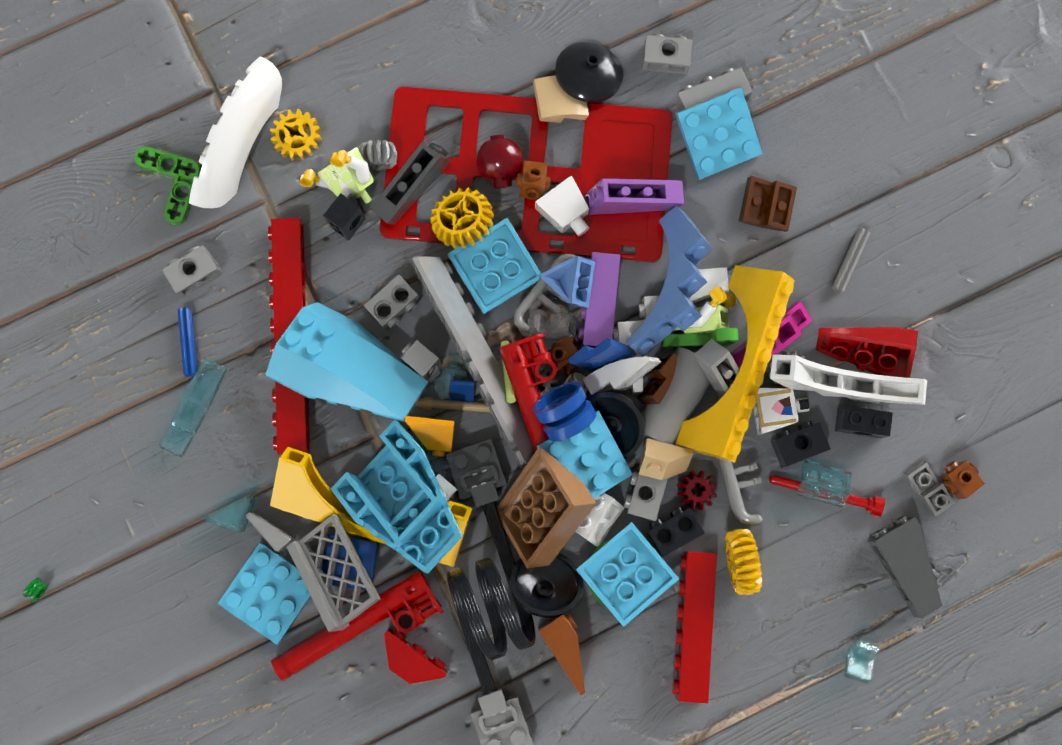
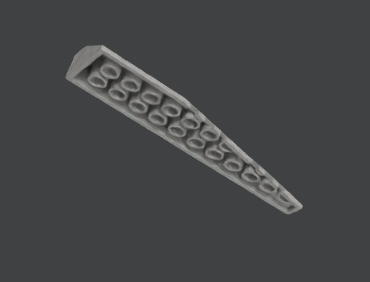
(474, 351)

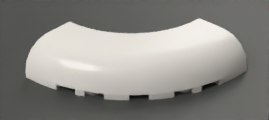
(235, 133)

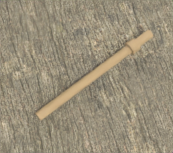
(428, 403)

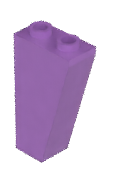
(633, 195)

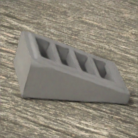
(272, 534)

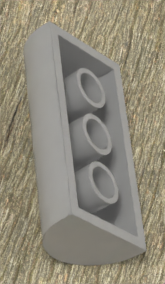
(680, 402)

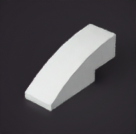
(619, 374)

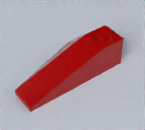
(874, 349)

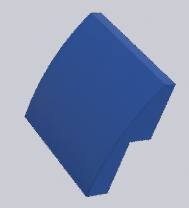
(604, 354)
(367, 553)

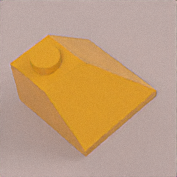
(433, 434)

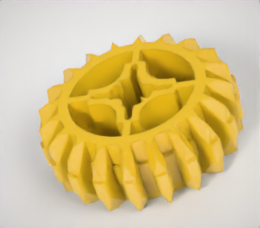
(466, 225)
(743, 561)

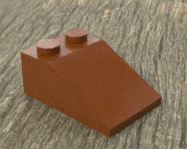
(563, 642)

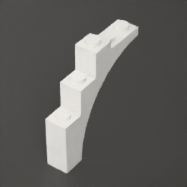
(715, 278)
(860, 387)

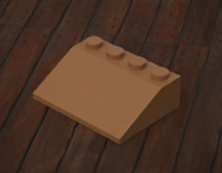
(544, 509)

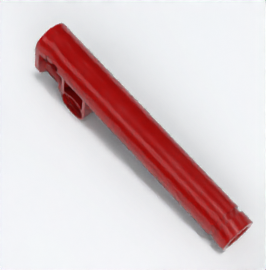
(522, 367)
(405, 597)

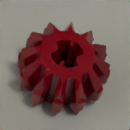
(690, 484)

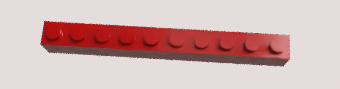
(287, 300)

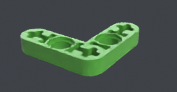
(181, 179)
(722, 336)

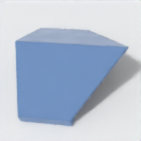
(572, 280)

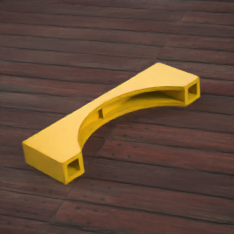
(723, 426)
(304, 493)

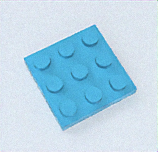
(719, 133)
(495, 267)
(591, 457)
(627, 574)
(267, 593)

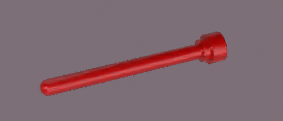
(873, 505)

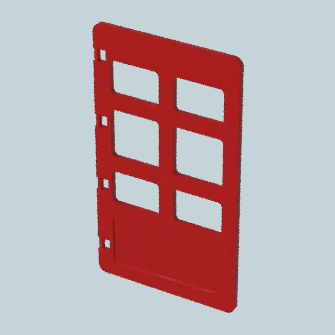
(616, 145)

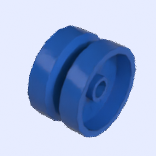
(564, 411)

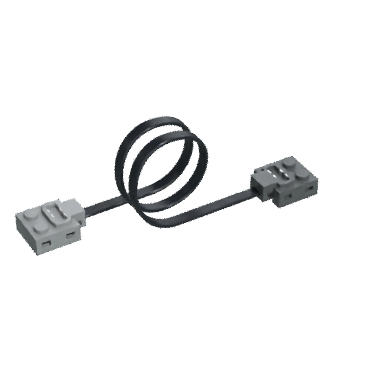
(499, 719)

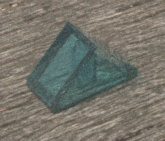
(233, 515)

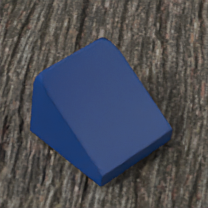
(462, 390)

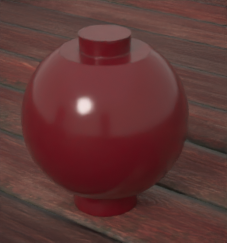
(499, 161)

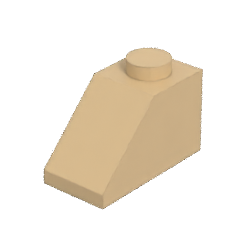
(663, 460)

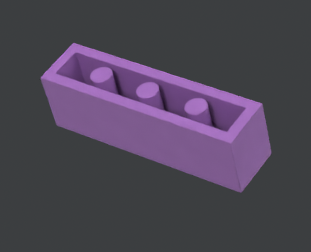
(601, 310)

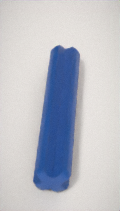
(187, 342)

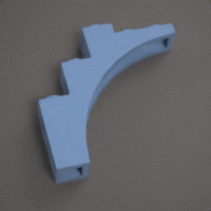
(682, 280)

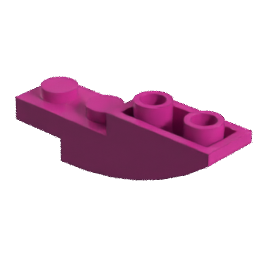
(790, 329)

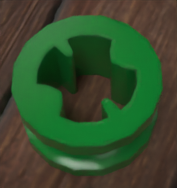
(35, 590)

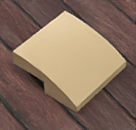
(555, 103)

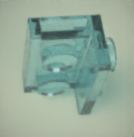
(824, 483)

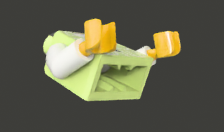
(345, 175)
(712, 313)

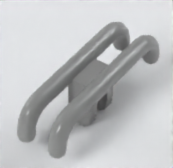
(536, 297)
(733, 490)

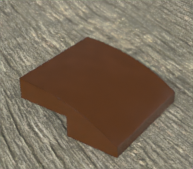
(767, 204)
(660, 380)

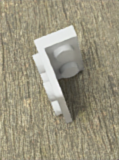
(600, 519)

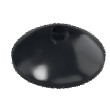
(585, 79)
(629, 419)
(558, 578)

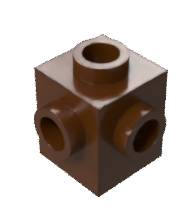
(562, 351)

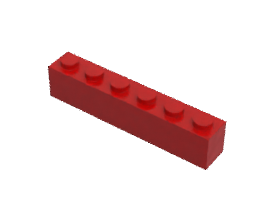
(696, 627)

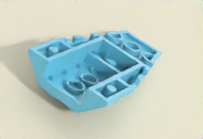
(343, 363)
(401, 501)

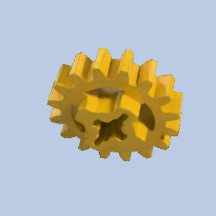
(295, 124)

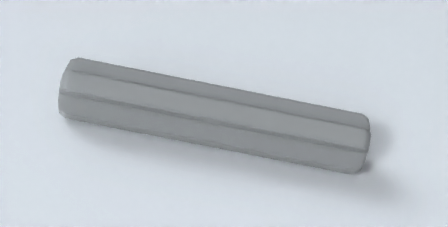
(850, 260)

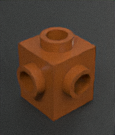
(533, 180)
(961, 479)

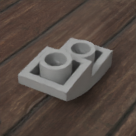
(928, 489)

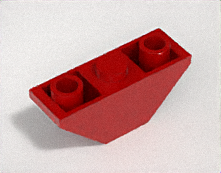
(410, 660)

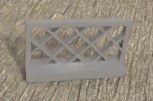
(309, 566)

